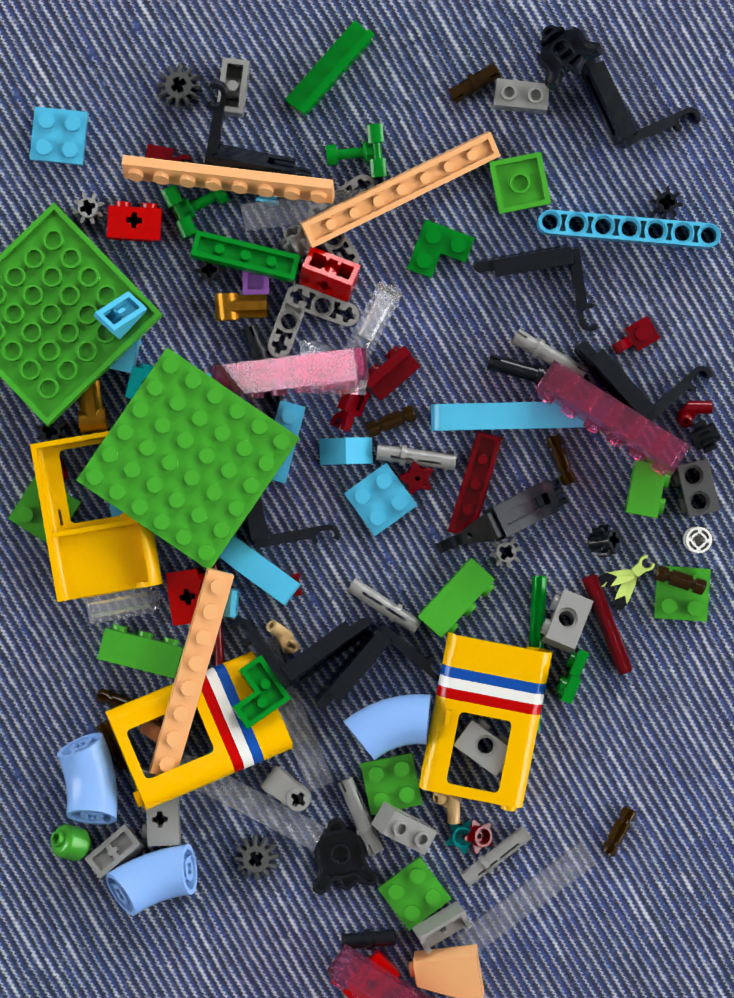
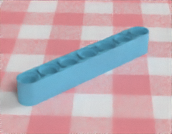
(640, 224)
(500, 416)

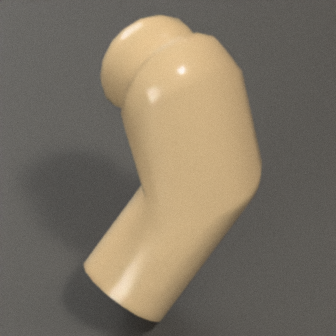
(284, 637)

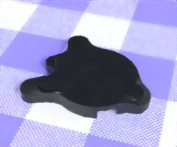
(564, 52)
(341, 858)

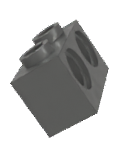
(704, 486)

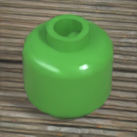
(70, 842)

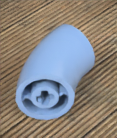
(391, 723)
(89, 780)
(154, 878)

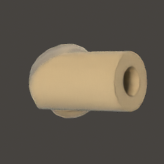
(452, 805)

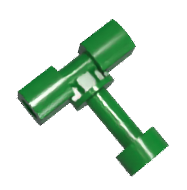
(370, 152)
(185, 210)

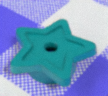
(455, 839)

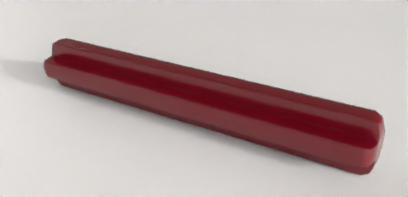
(607, 624)

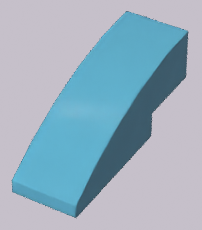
(259, 570)

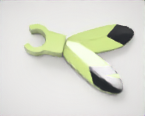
(627, 579)

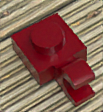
(638, 334)
(351, 406)

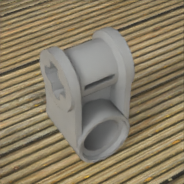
(282, 786)

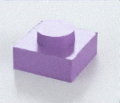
(255, 284)

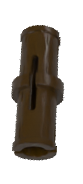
(474, 83)

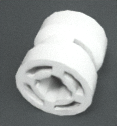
(693, 538)

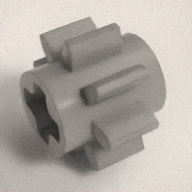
(82, 205)
(295, 241)
(513, 550)

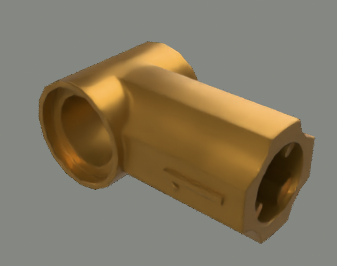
(235, 306)
(92, 414)

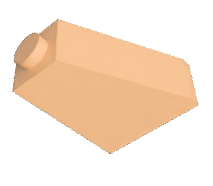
(449, 971)

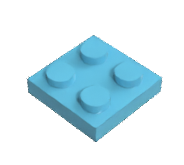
(59, 136)
(380, 499)

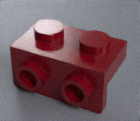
(392, 372)

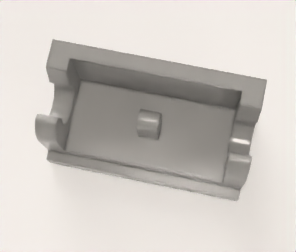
(115, 851)
(441, 926)

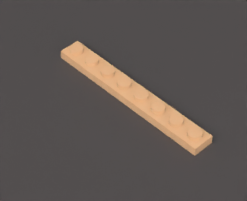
(228, 179)
(400, 189)
(191, 671)

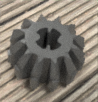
(169, 85)
(265, 858)

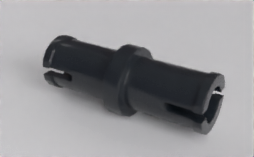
(369, 939)

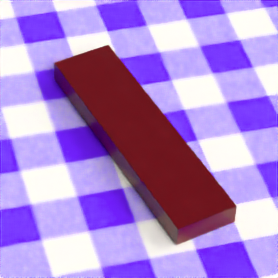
(475, 481)

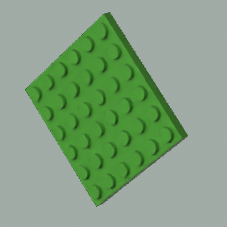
(47, 305)
(188, 459)

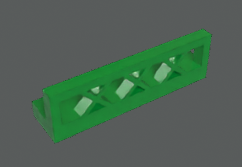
(330, 68)
(245, 256)

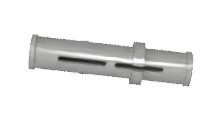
(539, 349)
(422, 457)
(411, 622)
(360, 816)
(495, 856)

